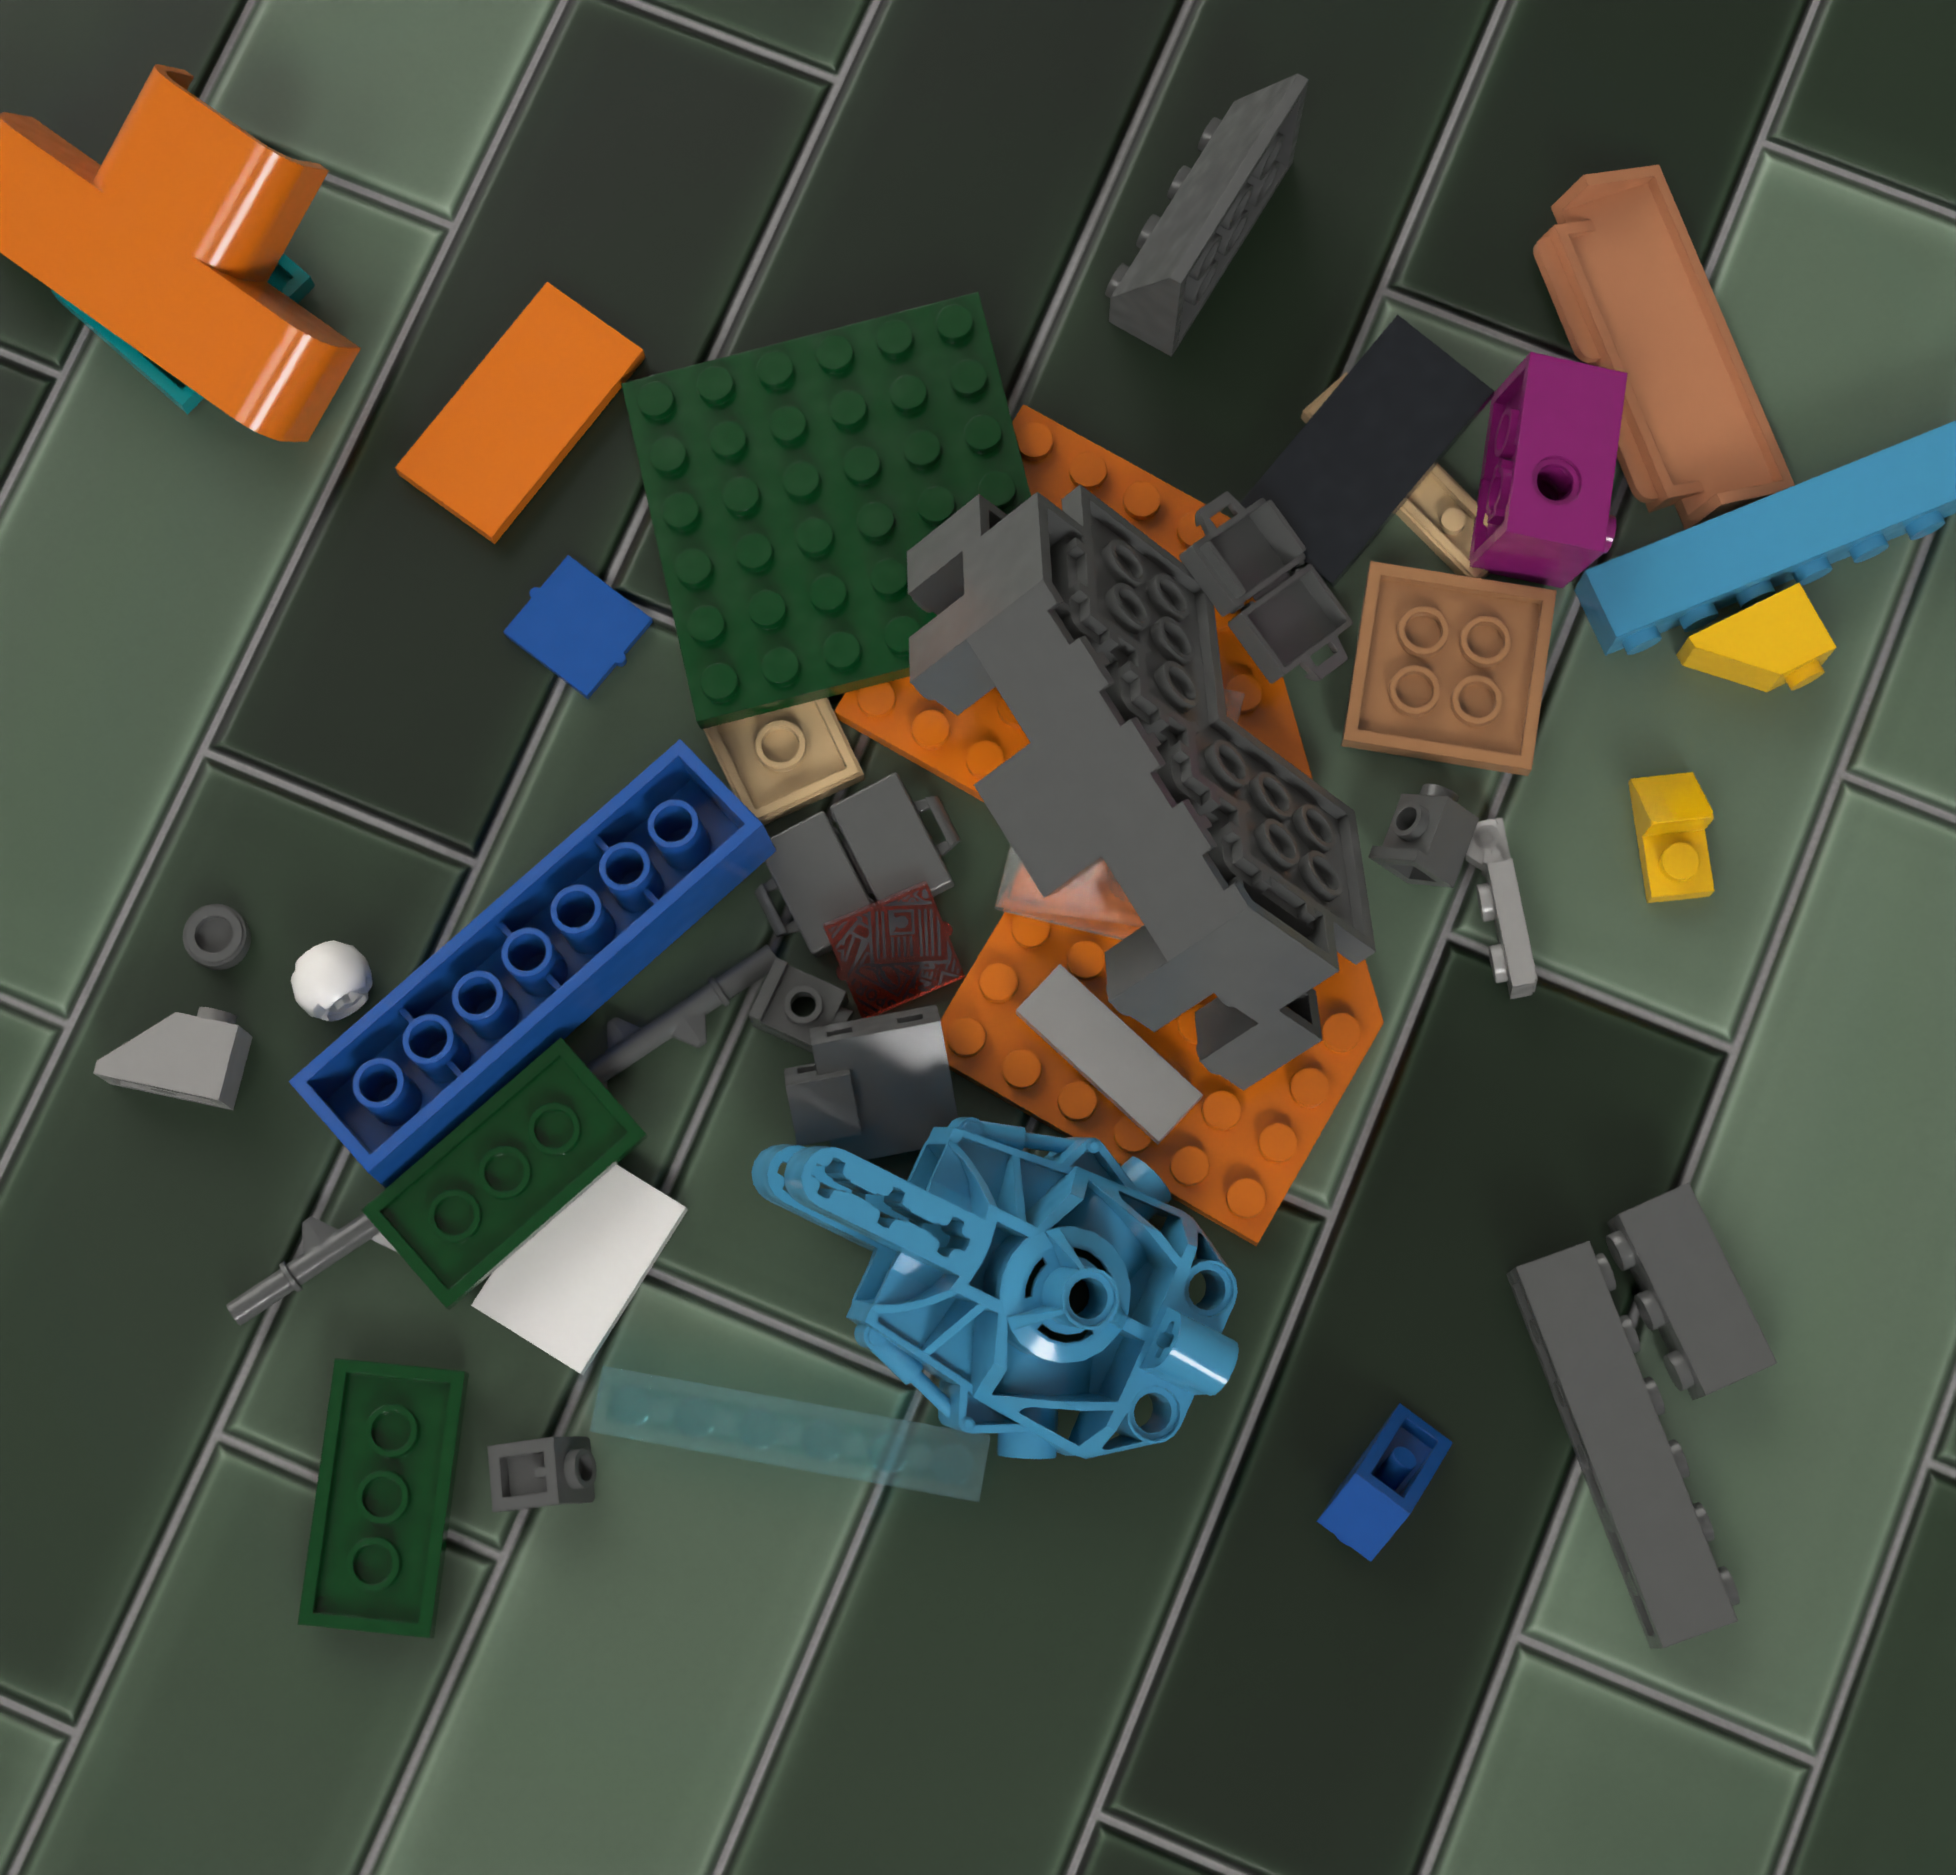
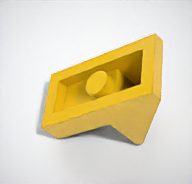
(1671, 836)

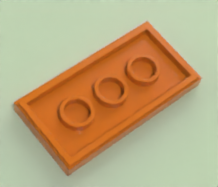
(520, 412)

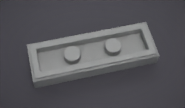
(1109, 1054)

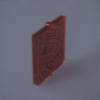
(894, 950)

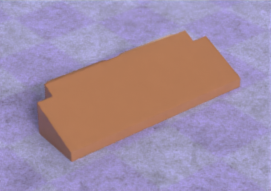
(1645, 308)

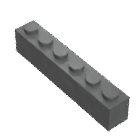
(1623, 1447)

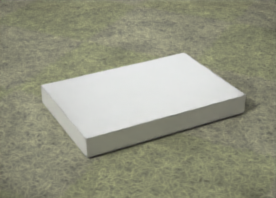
(582, 1268)

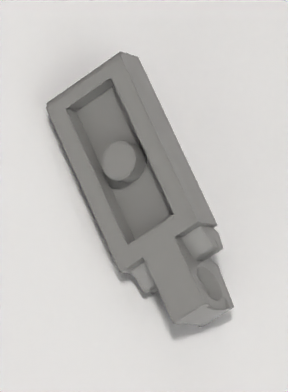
(1501, 902)

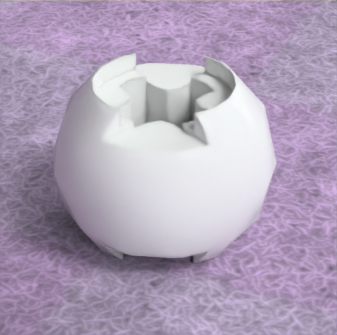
(331, 981)

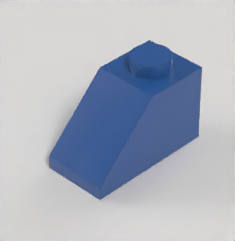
(1385, 1483)

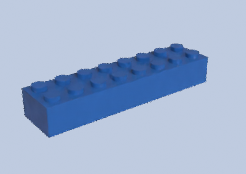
(535, 963)

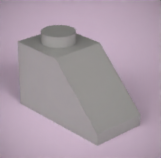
(183, 1058)

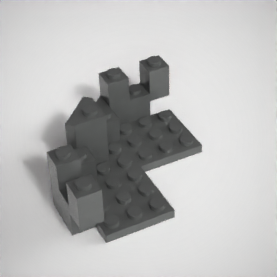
(1132, 761)

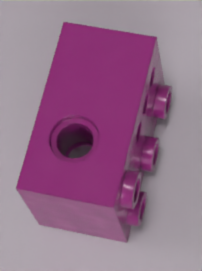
(1549, 471)

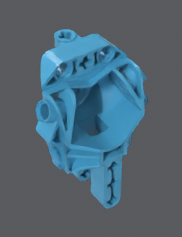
(956, 1268)

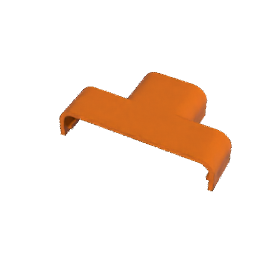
(179, 250)

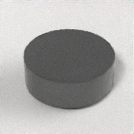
(216, 937)

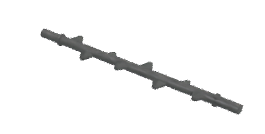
(626, 1045)

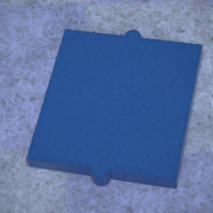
(578, 627)

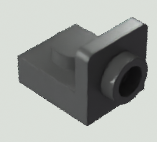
(541, 1473)

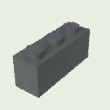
(1688, 1293)

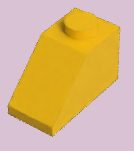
(1764, 644)

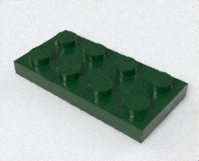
(504, 1173)
(383, 1498)

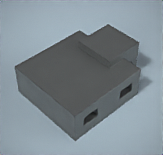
(874, 1084)

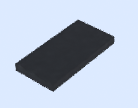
(1370, 446)

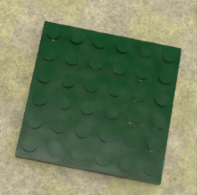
(799, 487)

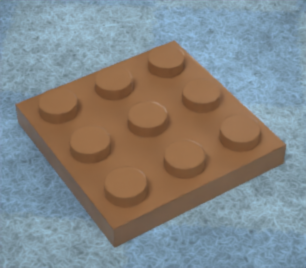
(1449, 668)

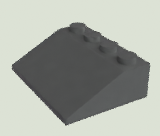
(1208, 215)

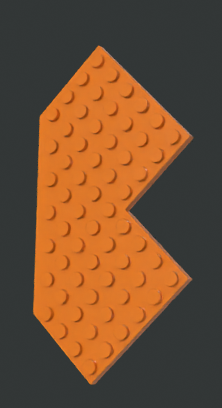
(1235, 1146)

